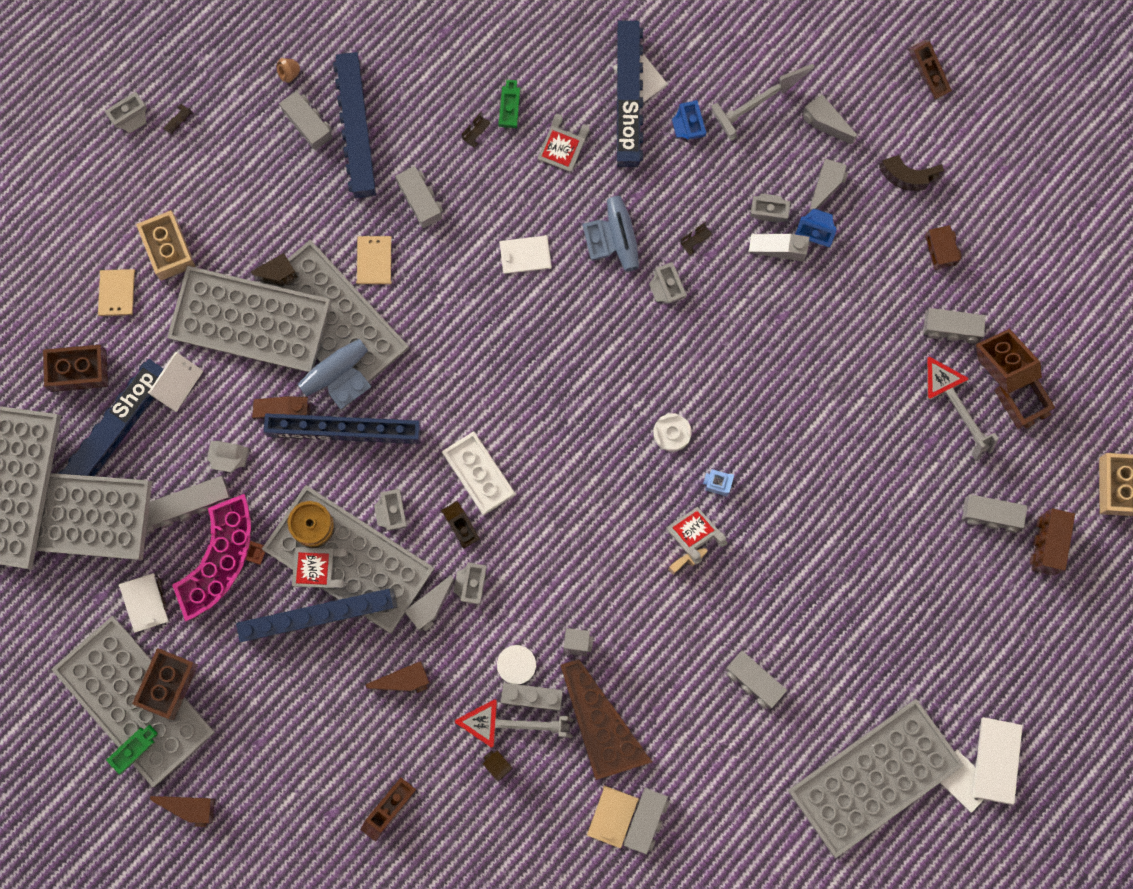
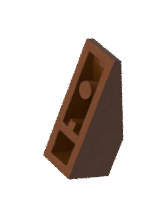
(930, 68)
(281, 405)
(407, 680)
(190, 809)
(387, 809)

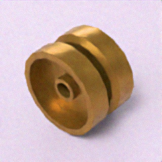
(299, 523)

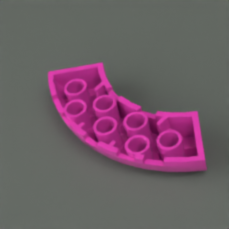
(219, 565)

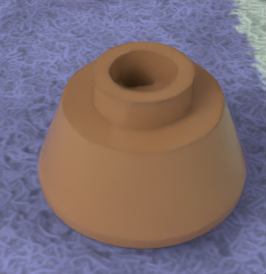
(287, 69)

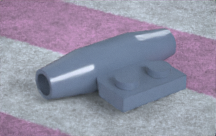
(615, 235)
(338, 375)

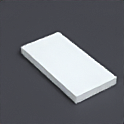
(478, 473)
(997, 761)

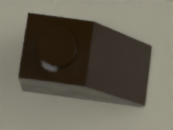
(276, 272)
(460, 524)
(497, 765)

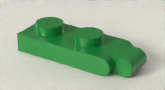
(509, 105)
(132, 749)

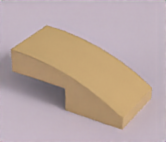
(680, 562)

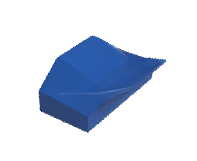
(688, 121)
(818, 227)

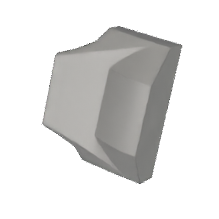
(128, 113)
(770, 208)
(666, 284)
(227, 456)
(390, 510)
(470, 583)

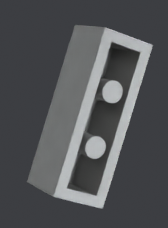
(306, 120)
(419, 196)
(954, 325)
(994, 513)
(577, 642)
(755, 680)
(531, 697)
(646, 821)

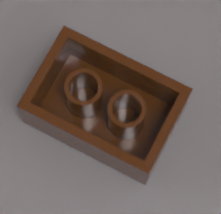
(1009, 361)
(75, 368)
(1052, 542)
(165, 684)

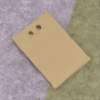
(374, 260)
(116, 292)
(612, 816)

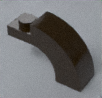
(906, 178)

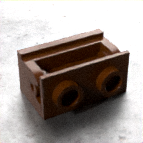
(943, 247)

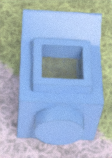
(718, 482)

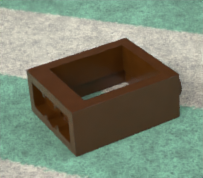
(1014, 412)

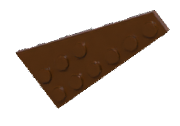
(604, 733)

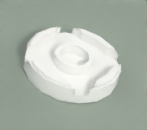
(672, 432)
(516, 664)

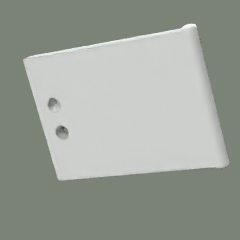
(651, 79)
(525, 254)
(175, 381)
(143, 602)
(961, 784)

